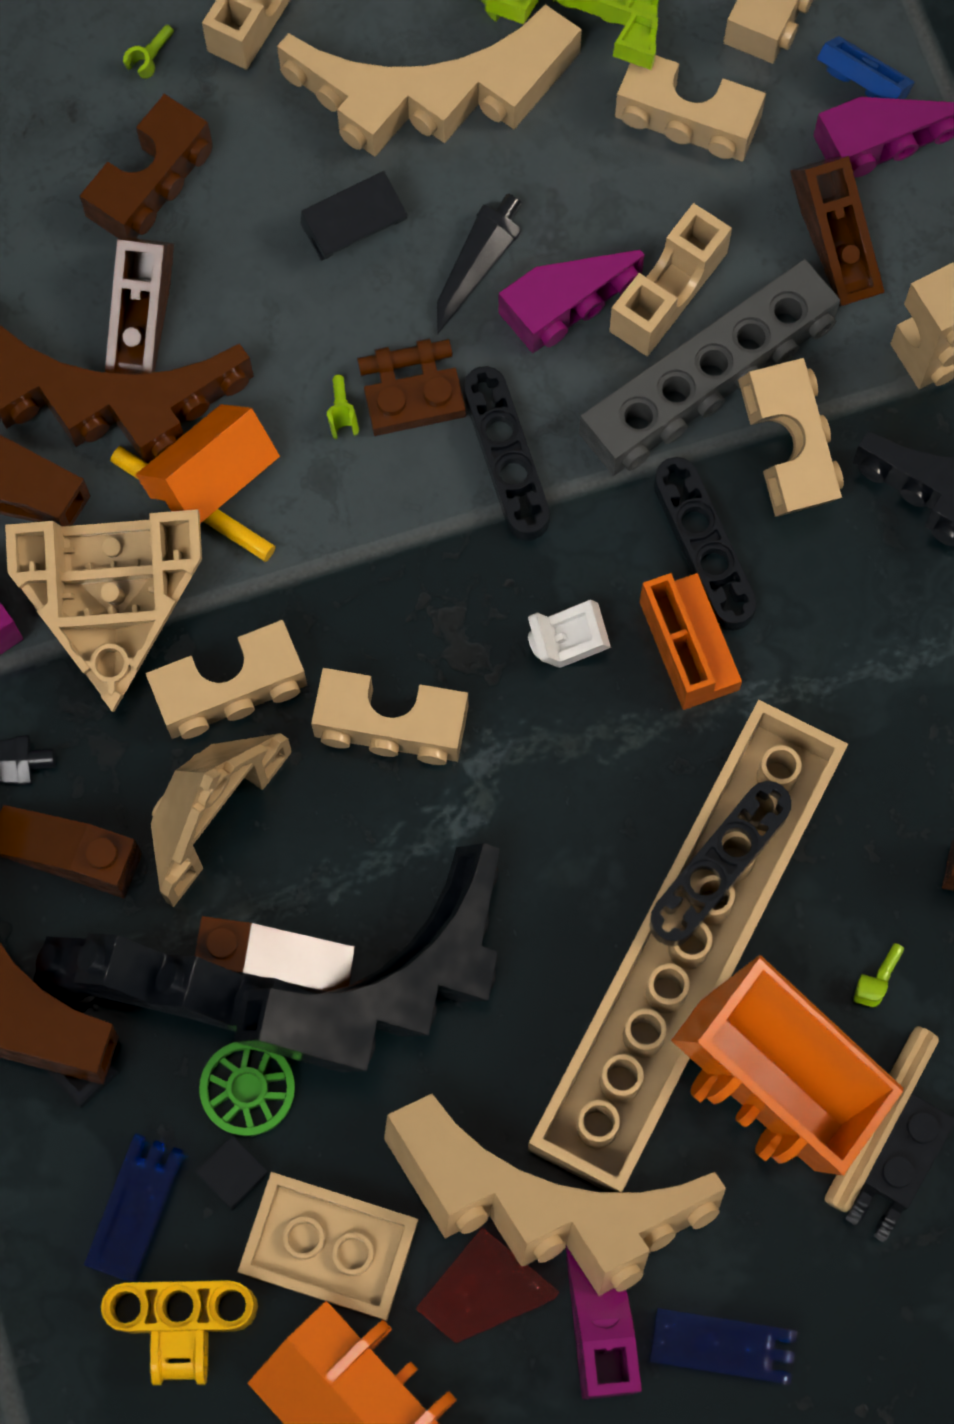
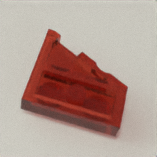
(483, 1290)

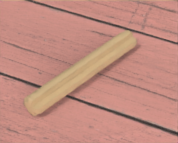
(906, 1072)

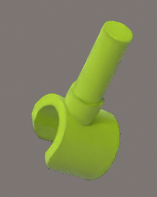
(148, 53)
(342, 412)
(871, 989)

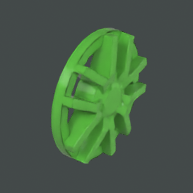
(246, 1090)

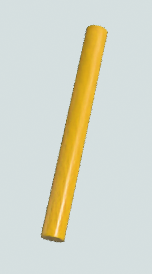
(218, 520)

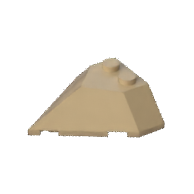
(106, 587)
(198, 794)

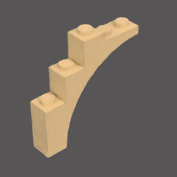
(439, 96)
(536, 1217)

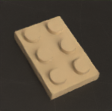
(328, 1246)

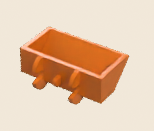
(786, 1070)
(336, 1378)

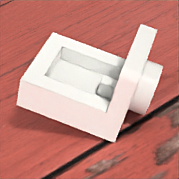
(568, 634)

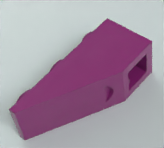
(882, 129)
(560, 294)
(602, 1338)

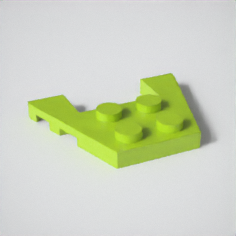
(640, 21)

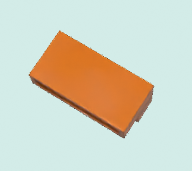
(210, 461)
(689, 639)

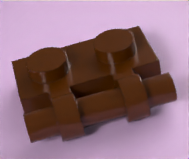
(414, 399)

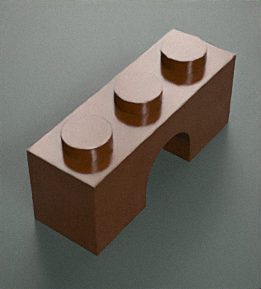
(130, 201)

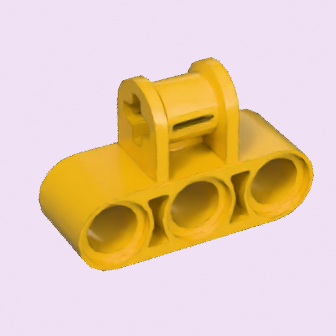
(184, 1338)

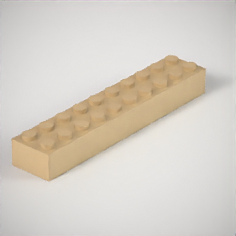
(627, 1054)

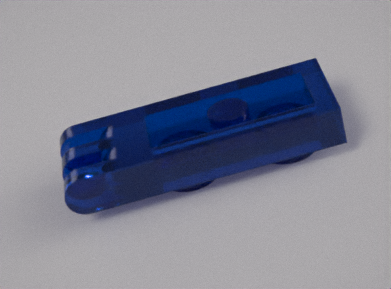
(133, 1210)
(720, 1346)

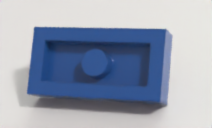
(852, 63)

